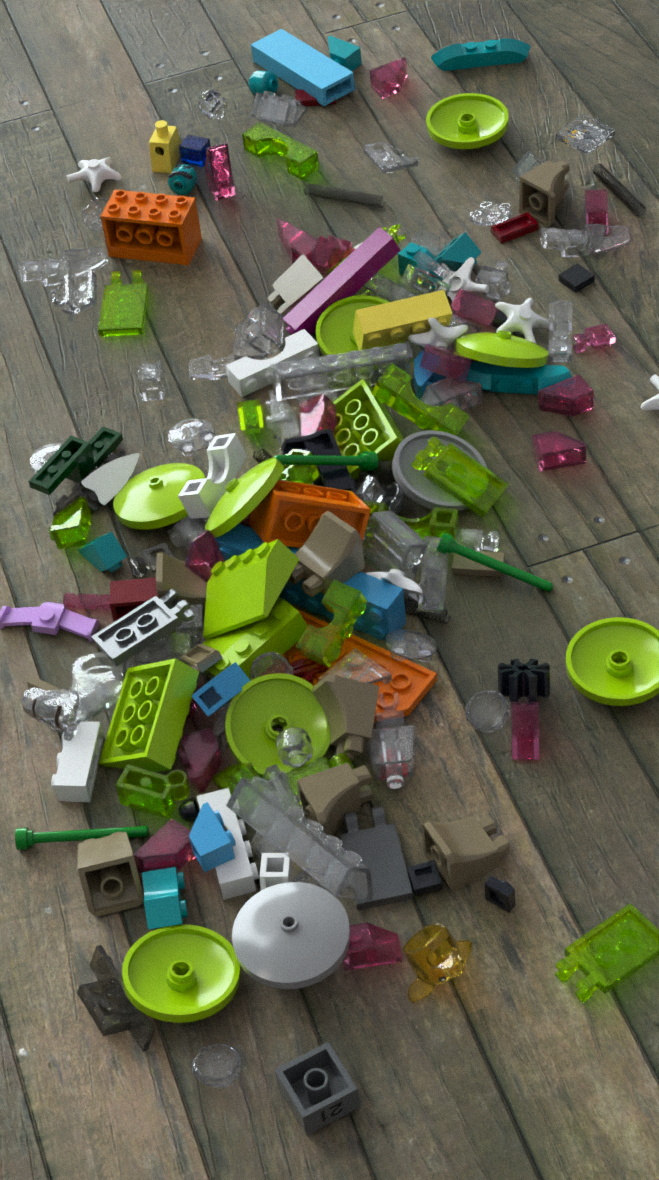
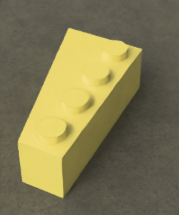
(399, 319)

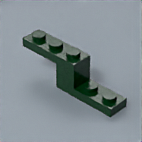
(75, 460)

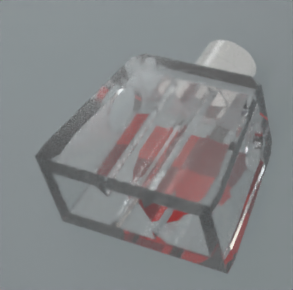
(420, 282)
(392, 754)

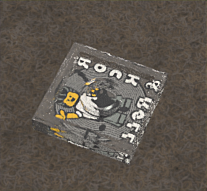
(585, 134)

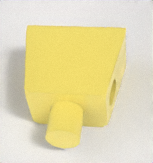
(164, 147)

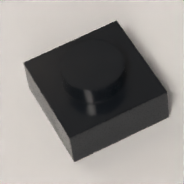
(424, 878)
(500, 893)

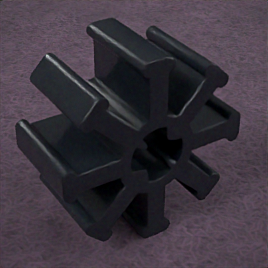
(524, 680)

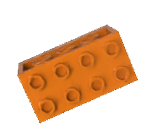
(151, 227)
(295, 508)

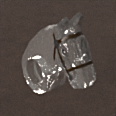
(93, 690)

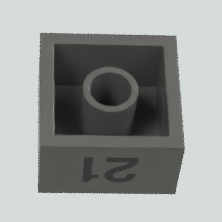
(317, 1088)

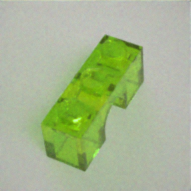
(325, 643)

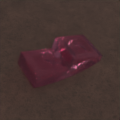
(474, 307)

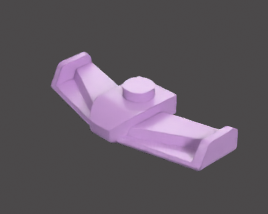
(49, 619)

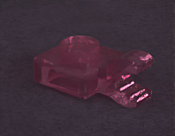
(596, 336)

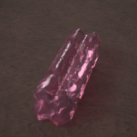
(86, 601)

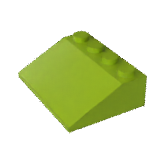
(364, 426)
(246, 587)
(242, 645)
(150, 716)

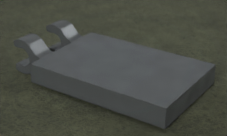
(142, 627)
(384, 857)

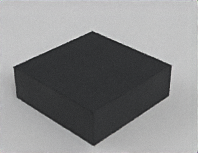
(576, 278)

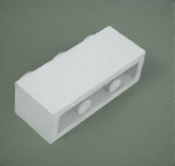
(78, 764)

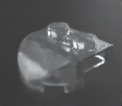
(76, 293)

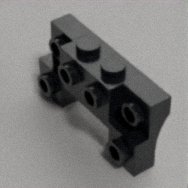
(323, 444)

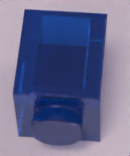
(194, 150)

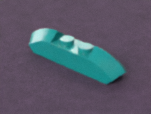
(481, 54)
(516, 380)

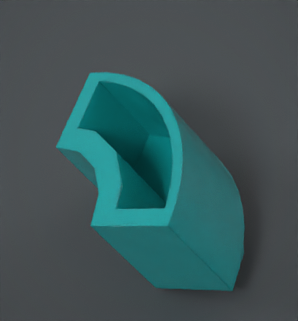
(163, 897)

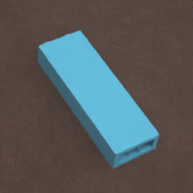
(303, 66)

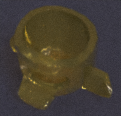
(434, 958)

